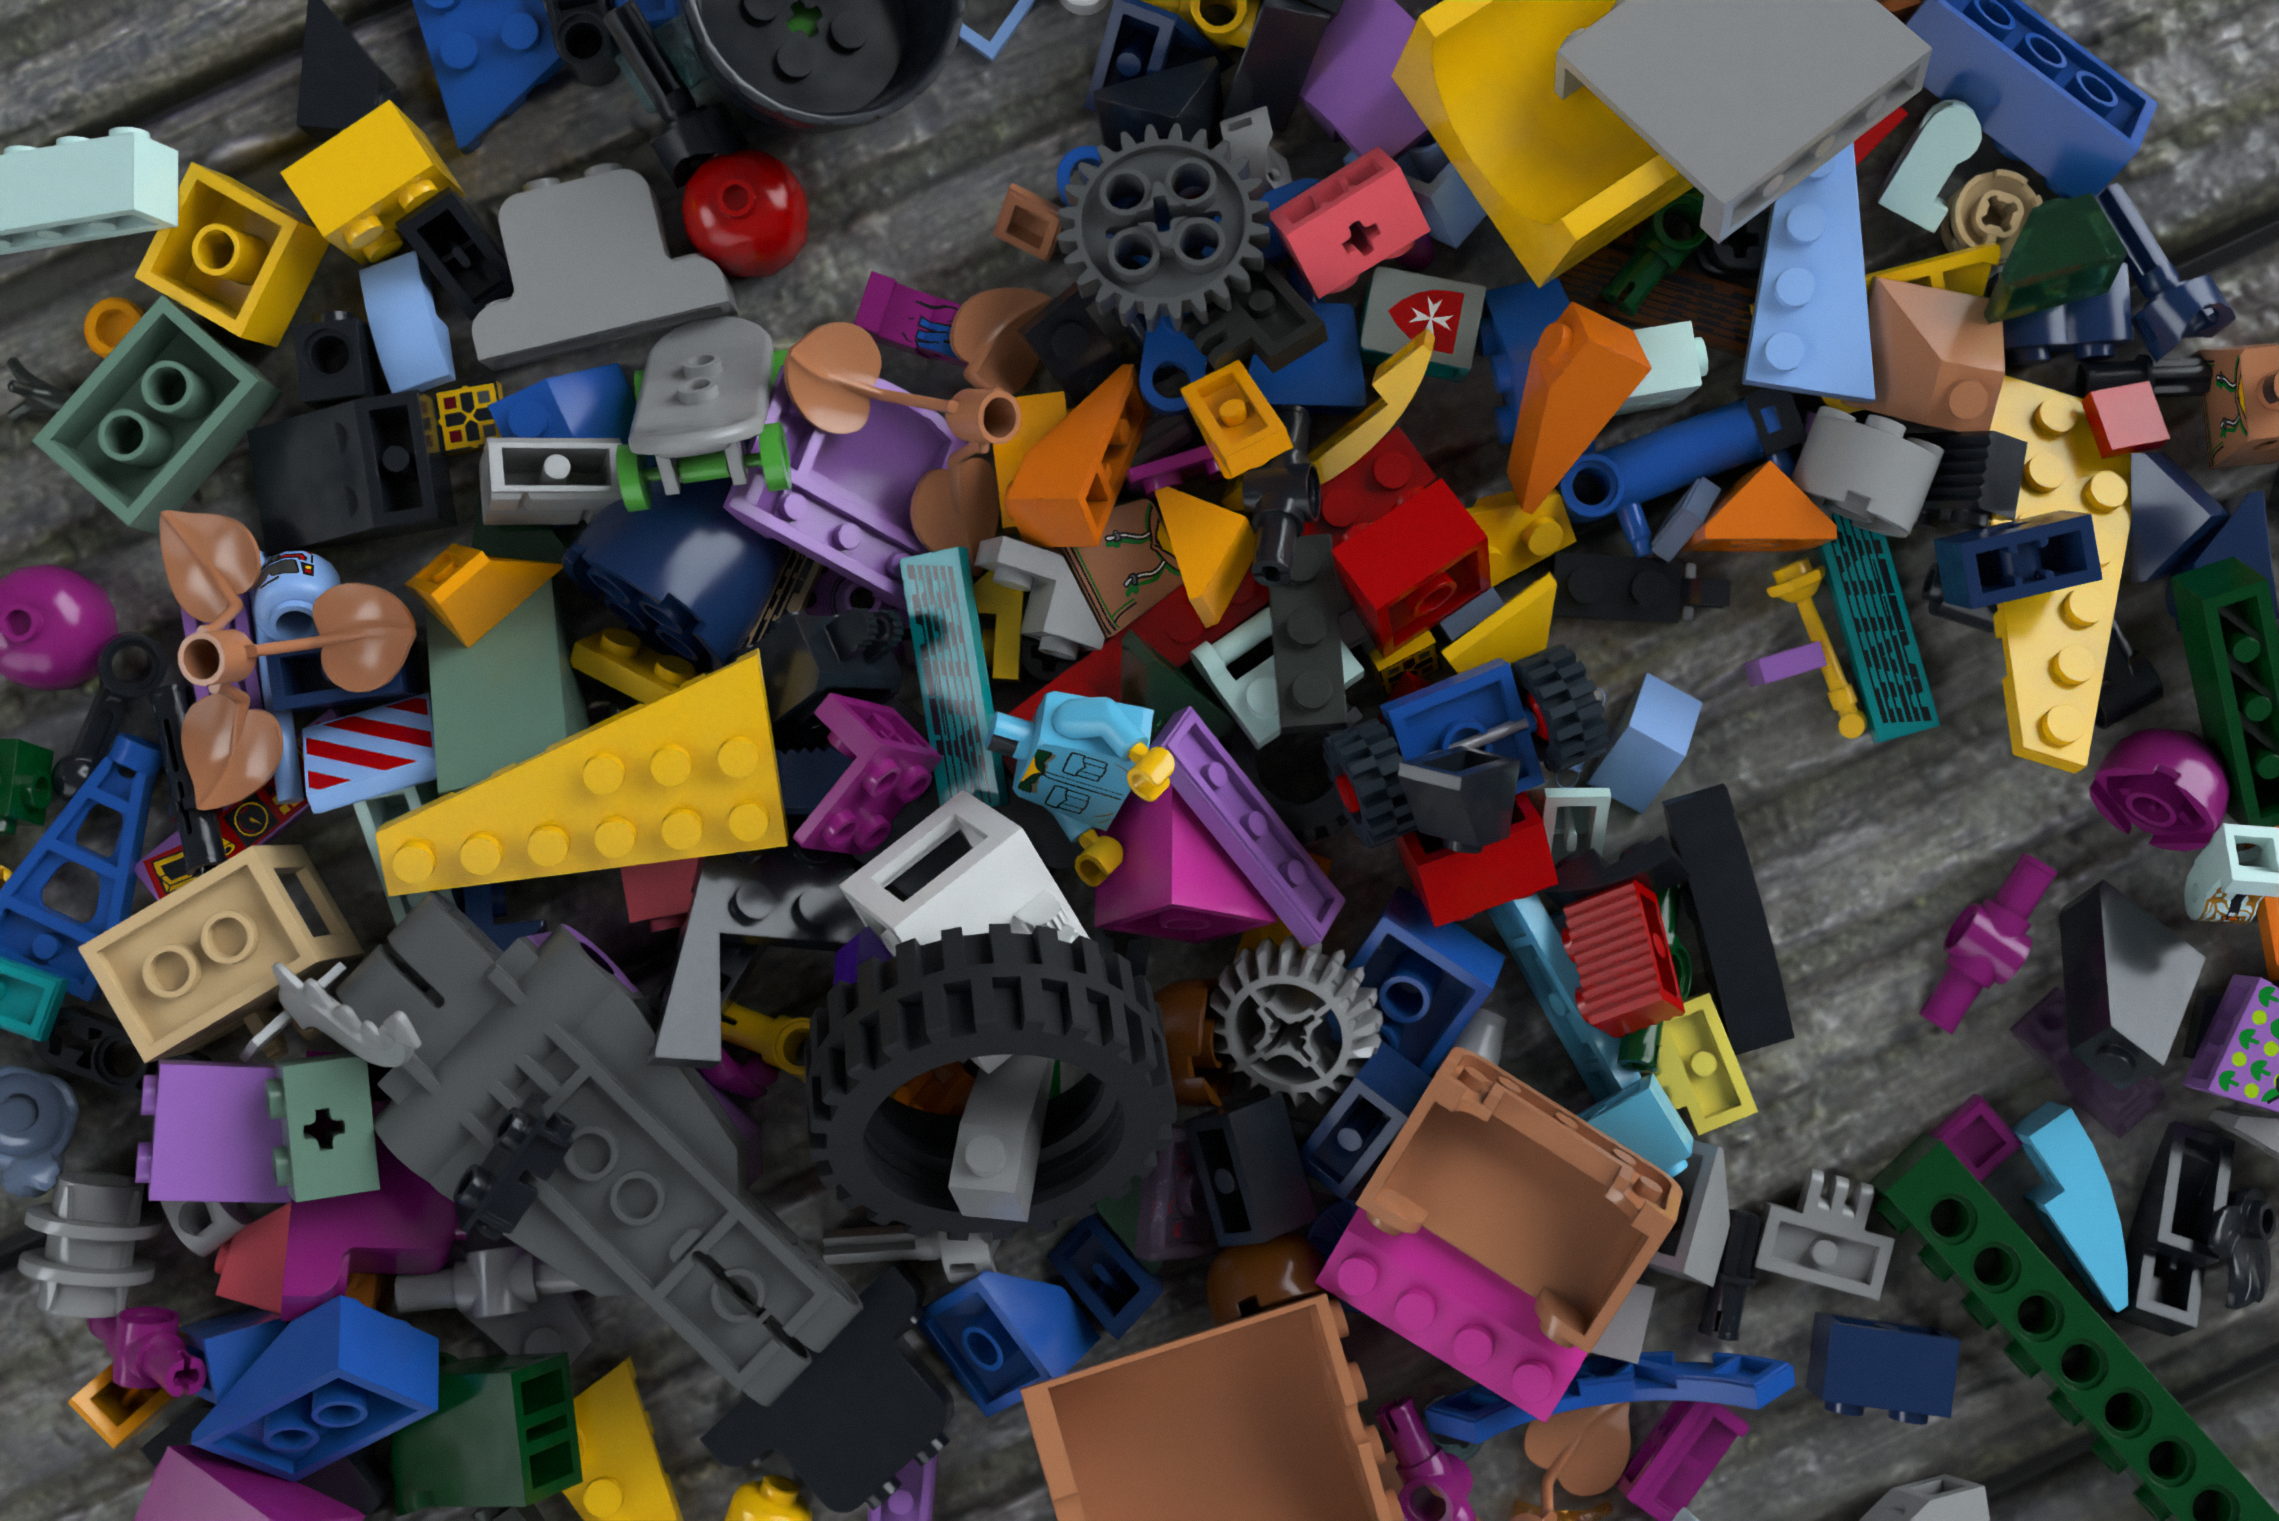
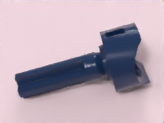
(2174, 306)

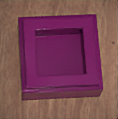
(1977, 1137)

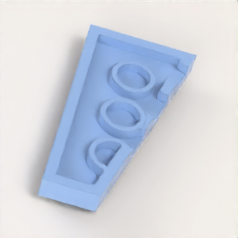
(1812, 293)

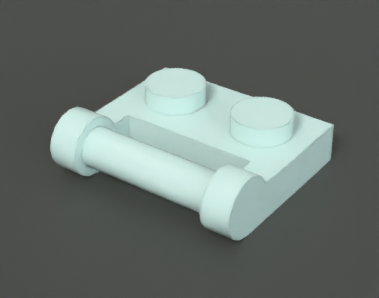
(1254, 695)

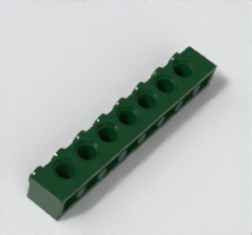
(2193, 1463)

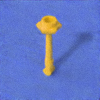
(1797, 585)

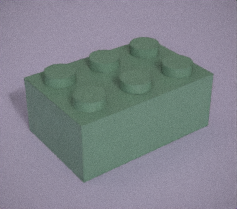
(157, 415)

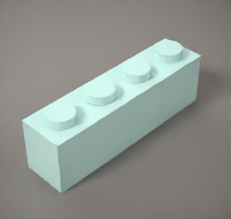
(86, 190)

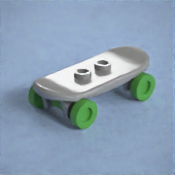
(703, 395)

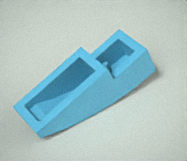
(2076, 1201)

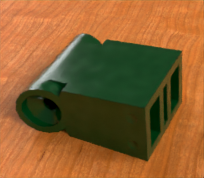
(497, 1436)

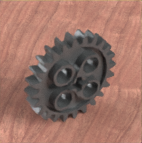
(1171, 280)

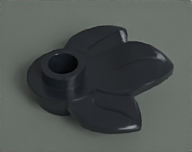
(2242, 1237)

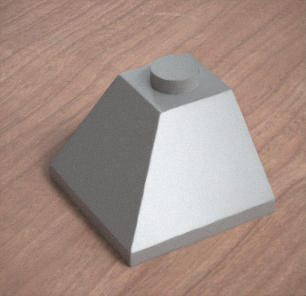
(1703, 1220)

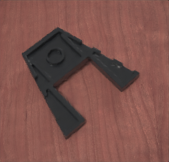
(752, 898)

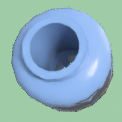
(288, 591)

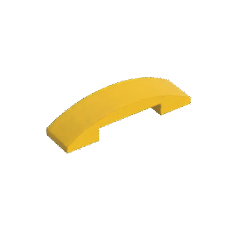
(1396, 383)

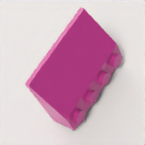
(1452, 1311)

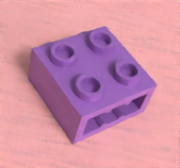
(209, 1133)

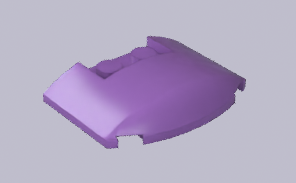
(848, 489)

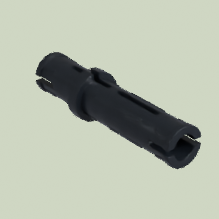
(197, 828)

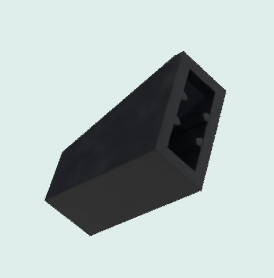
(2123, 984)

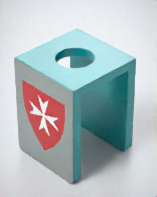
(1405, 304)

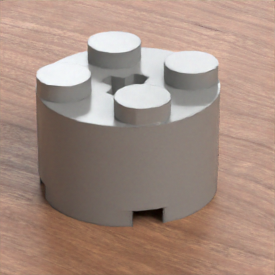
(1866, 471)

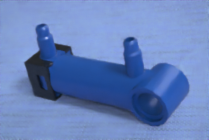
(1673, 457)

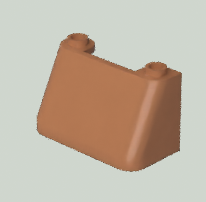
(1525, 1194)

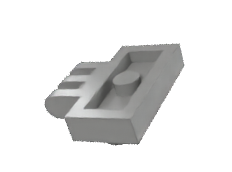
(1826, 1238)

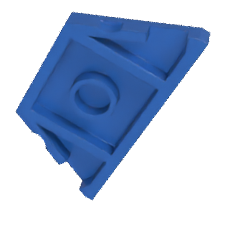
(486, 59)

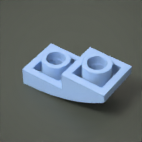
(404, 324)

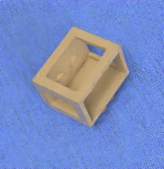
(207, 950)

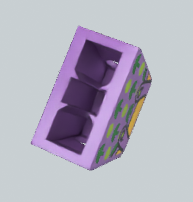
(2241, 1046)

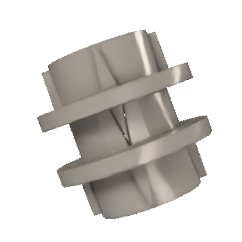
(90, 1244)

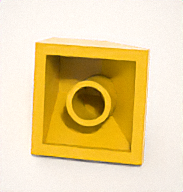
(1510, 632)

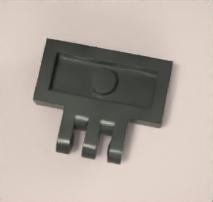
(1263, 322)

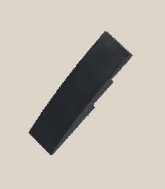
(1728, 919)

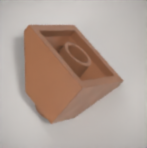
(1933, 356)

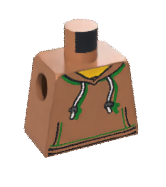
(2242, 405)
(1128, 568)

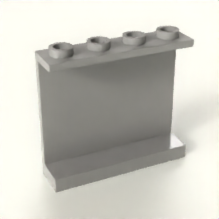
(1745, 89)

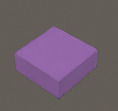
(1785, 664)

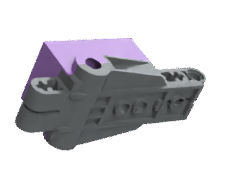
(659, 1157)

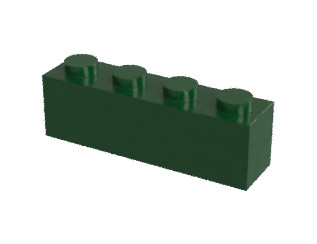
(2235, 679)

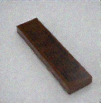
(1715, 307)

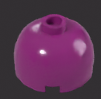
(52, 627)
(2164, 786)

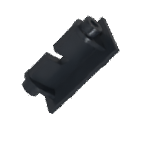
(494, 1188)

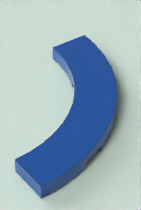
(1602, 1380)

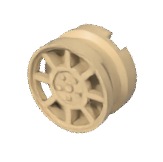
(1987, 211)

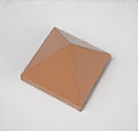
(1029, 222)

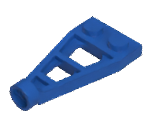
(47, 937)

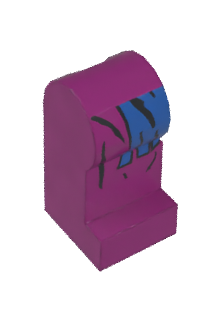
(908, 319)

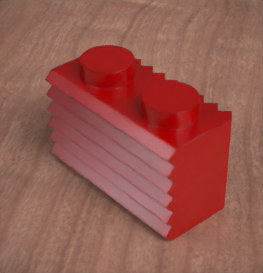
(1621, 960)

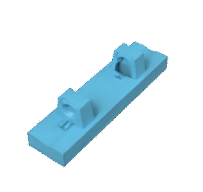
(1539, 953)

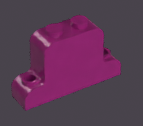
(384, 1231)

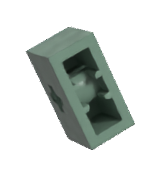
(348, 1156)

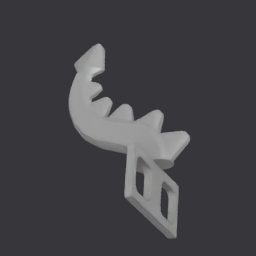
(312, 1007)

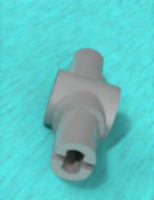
(484, 1283)

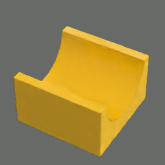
(1542, 167)

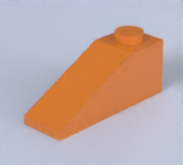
(1570, 393)
(1079, 467)

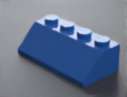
(2034, 91)

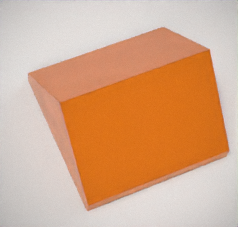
(1762, 515)

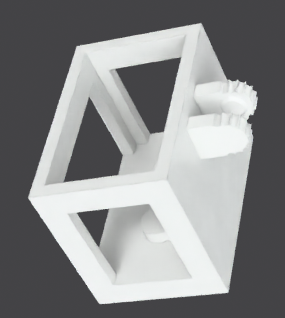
(990, 884)

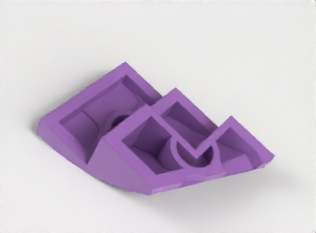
(1352, 84)

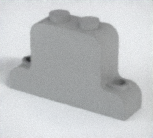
(591, 270)

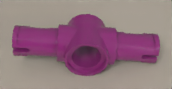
(1988, 943)
(149, 1350)
(1424, 1465)

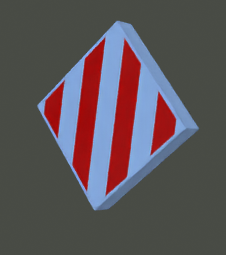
(369, 753)

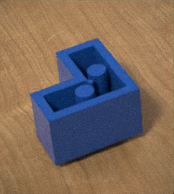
(1508, 335)

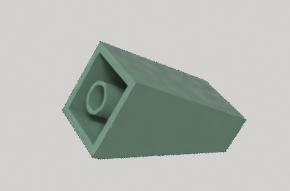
(506, 691)

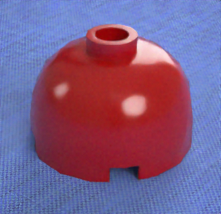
(746, 213)

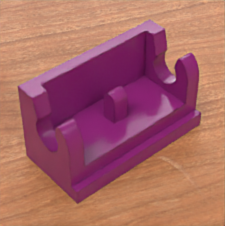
(1679, 1456)

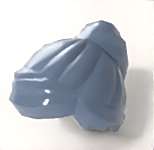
(35, 1129)

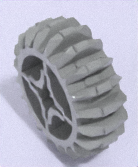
(1288, 988)

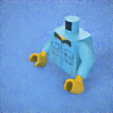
(1080, 765)

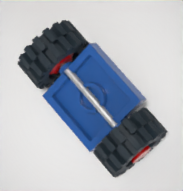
(1520, 711)

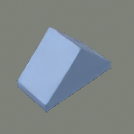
(1646, 743)

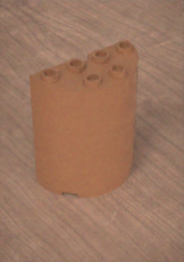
(1217, 1427)

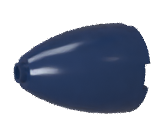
(680, 571)

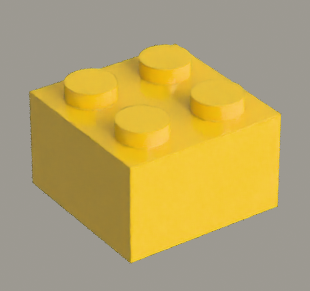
(369, 181)
(234, 256)

